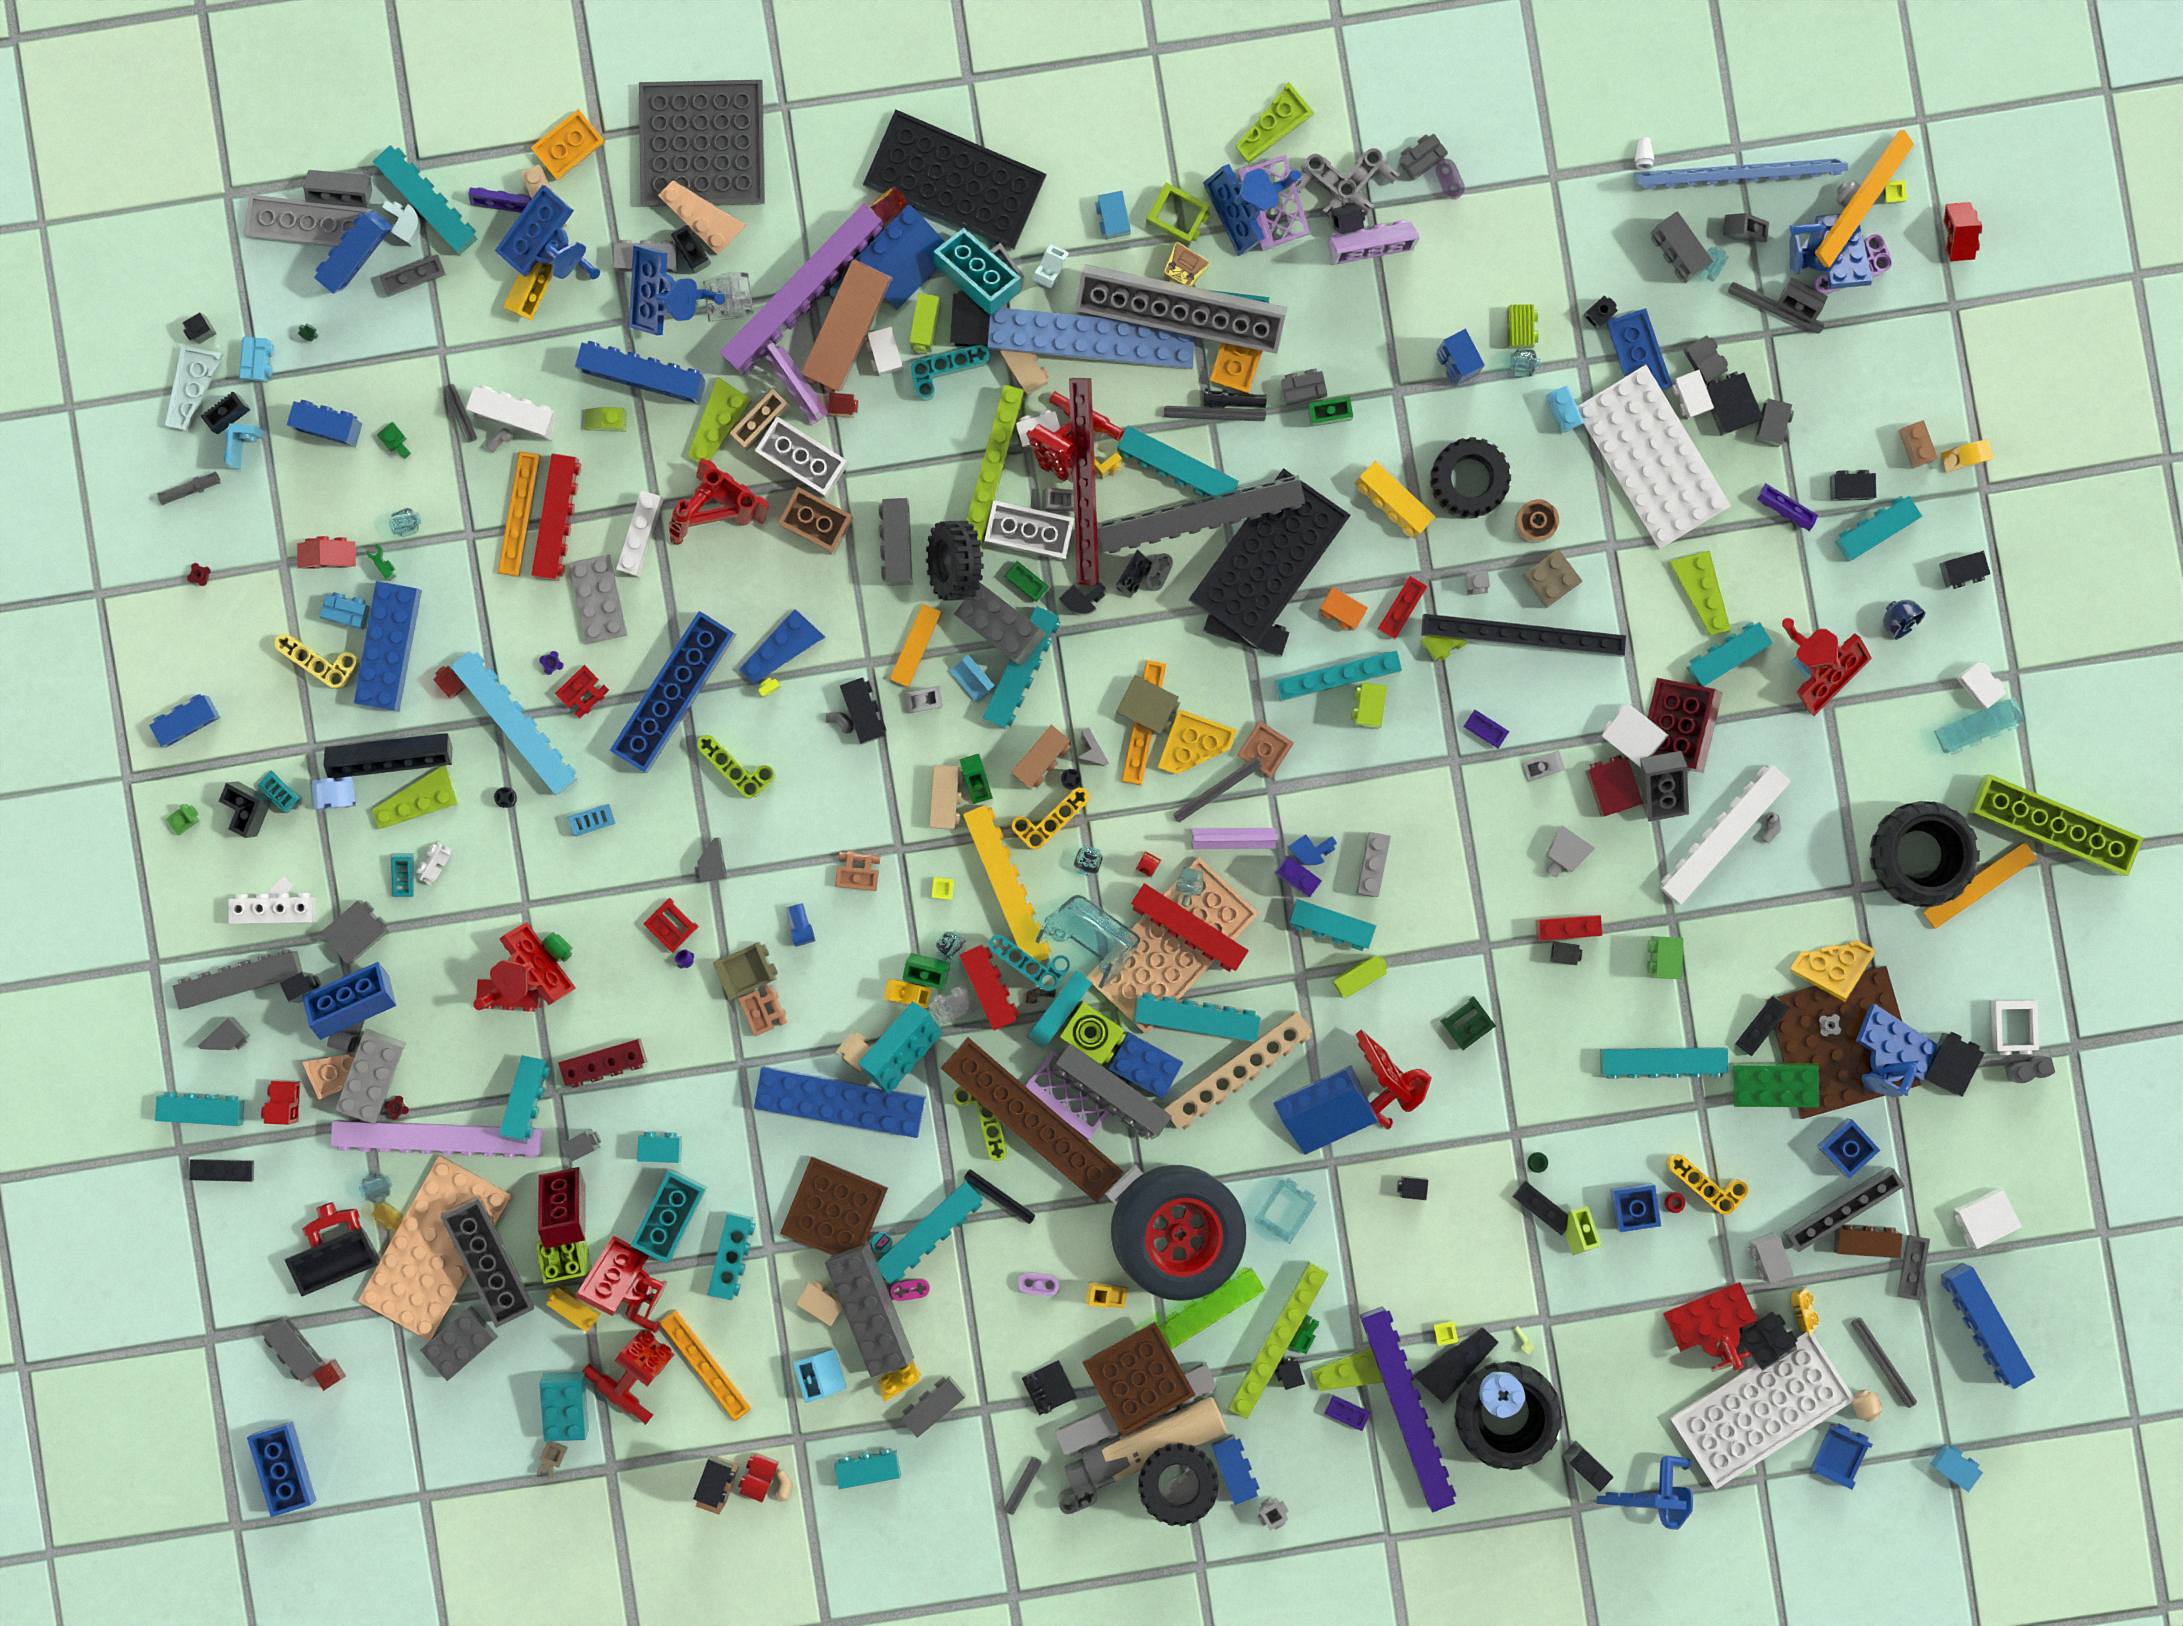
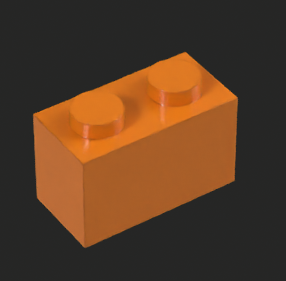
(1342, 609)

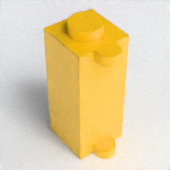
(572, 1308)

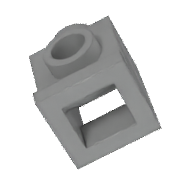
(1477, 582)

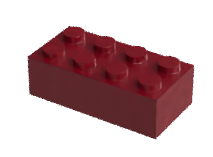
(561, 1207)

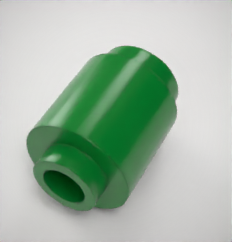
(557, 947)

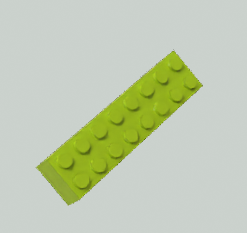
(2055, 825)

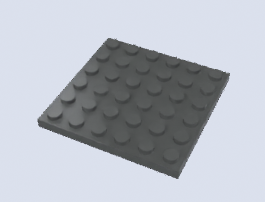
(702, 139)

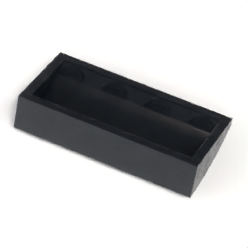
(332, 1261)

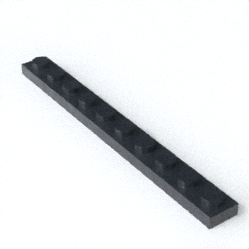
(1523, 635)

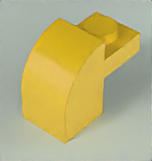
(1967, 455)
(907, 992)
(1106, 1295)

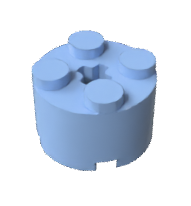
(333, 793)
(1497, 1405)

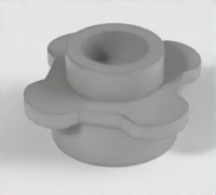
(1825, 1029)

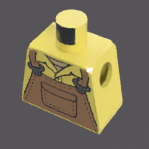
(1185, 266)

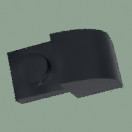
(1080, 604)

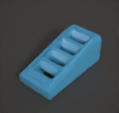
(574, 826)

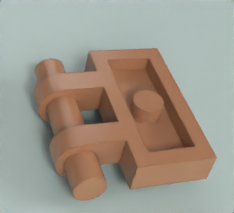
(857, 877)
(757, 1013)

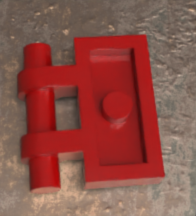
(577, 687)

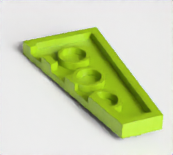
(1280, 119)
(1348, 1372)

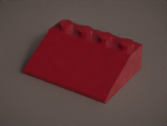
(1688, 717)

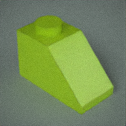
(605, 419)
(1581, 1231)

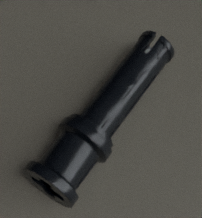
(1224, 398)

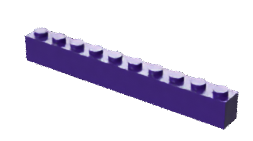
(1407, 1408)

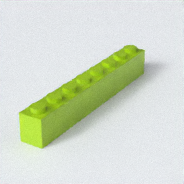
(995, 459)
(1278, 1340)

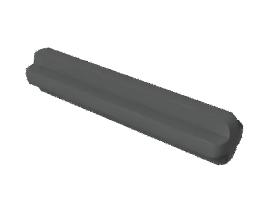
(460, 413)
(1022, 1485)

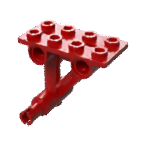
(1056, 449)
(718, 486)
(643, 1361)

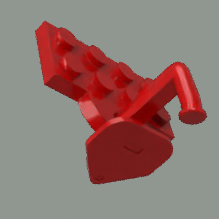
(1829, 664)
(525, 970)
(1407, 1087)
(619, 1279)
(1711, 1321)

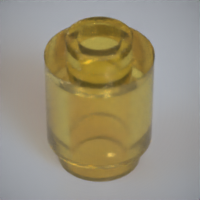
(388, 1216)

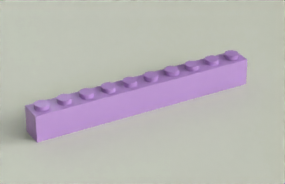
(430, 1138)

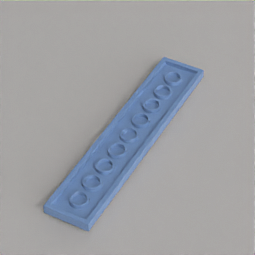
(1732, 173)
(1088, 338)

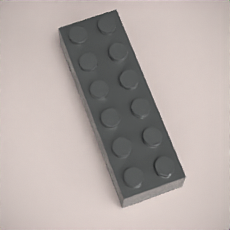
(1110, 1092)
(487, 1261)
(869, 1310)

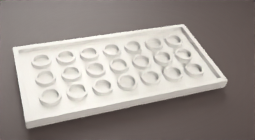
(1652, 457)
(1761, 1411)

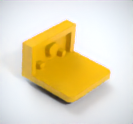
(1110, 466)

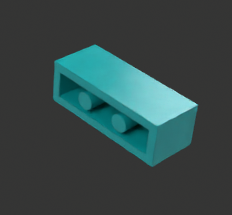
(867, 1468)

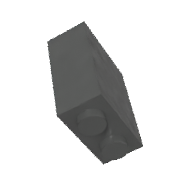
(355, 931)

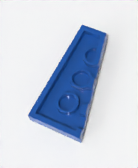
(784, 644)

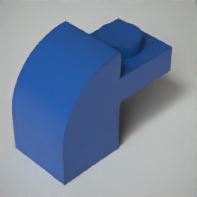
(1309, 854)

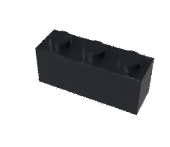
(863, 710)

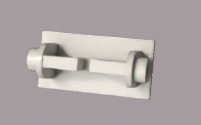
(428, 868)

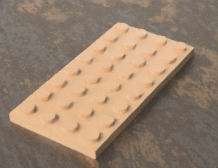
(1166, 963)
(421, 1265)

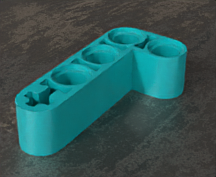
(951, 367)
(1026, 958)
(1059, 1009)

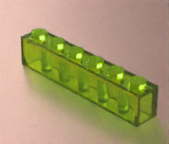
(1211, 1307)

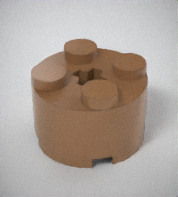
(1542, 511)

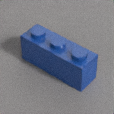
(184, 720)
(1235, 1469)

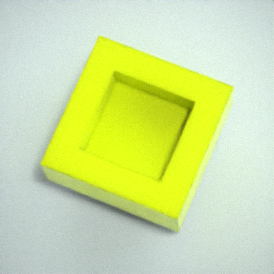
(1895, 192)
(769, 687)
(942, 888)
(1445, 1333)

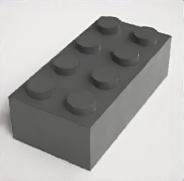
(897, 541)
(1001, 624)

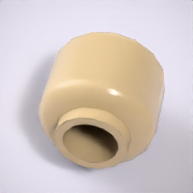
(1867, 1405)

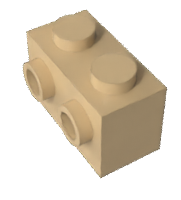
(820, 1302)

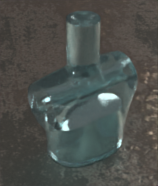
(1189, 883)

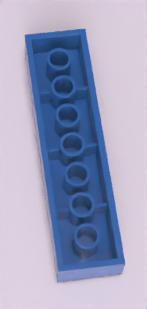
(673, 692)
(839, 1102)

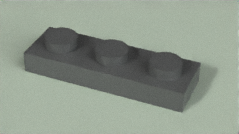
(412, 275)
(1913, 1267)

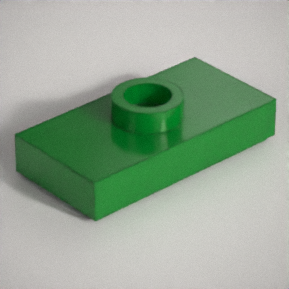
(1026, 581)

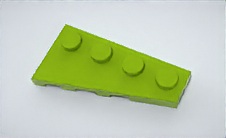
(719, 418)
(1700, 582)
(421, 798)

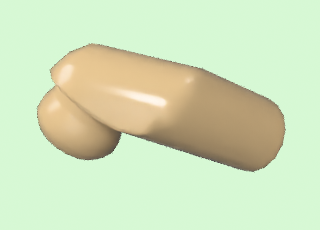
(785, 1487)

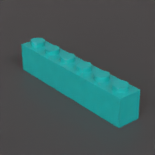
(425, 200)
(1174, 464)
(1338, 676)
(1017, 677)
(1195, 1017)
(1664, 1061)
(929, 1231)

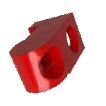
(1148, 864)

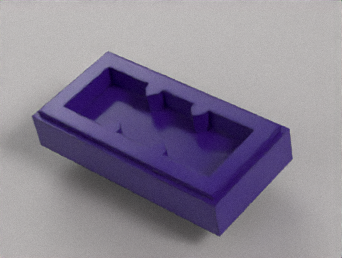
(1486, 729)
(1347, 1412)

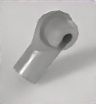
(498, 438)
(1773, 826)

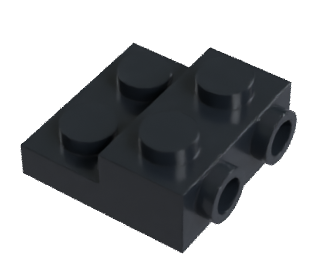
(1768, 1340)

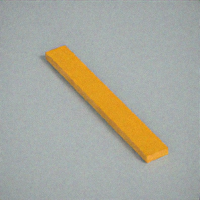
(1864, 198)

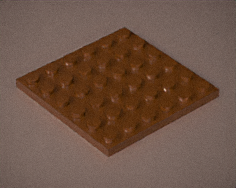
(1839, 1056)

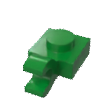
(394, 439)
(384, 567)
(1304, 1337)

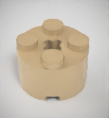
(853, 1050)

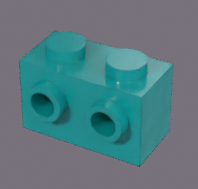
(659, 1148)

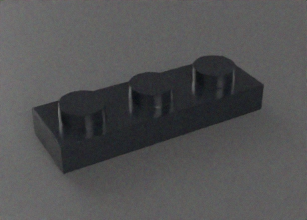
(1762, 1025)
(221, 1170)
(1542, 1207)

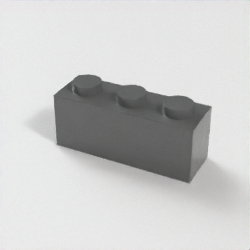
(337, 188)
(293, 1349)
(932, 1406)

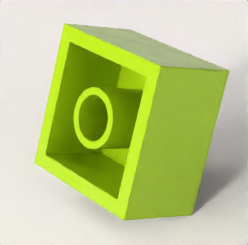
(1369, 705)

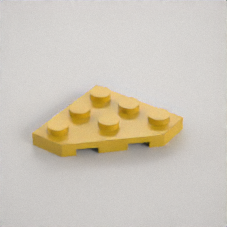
(1194, 742)
(1834, 967)

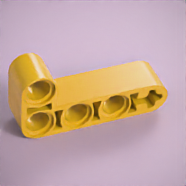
(1055, 816)
(1703, 1181)

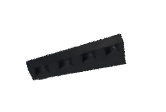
(1456, 1364)

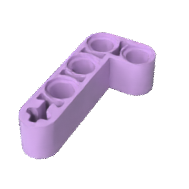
(1872, 254)

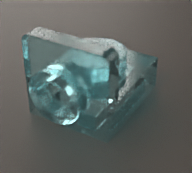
(1716, 267)

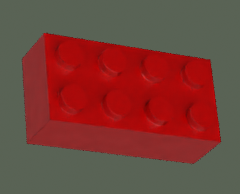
(988, 986)

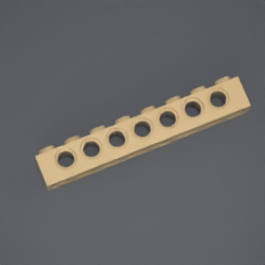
(1242, 1059)

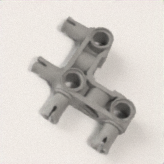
(1333, 180)

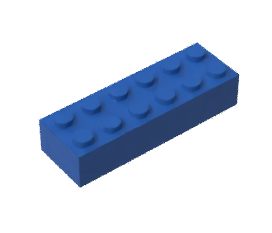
(641, 373)
(387, 646)
(1987, 1325)

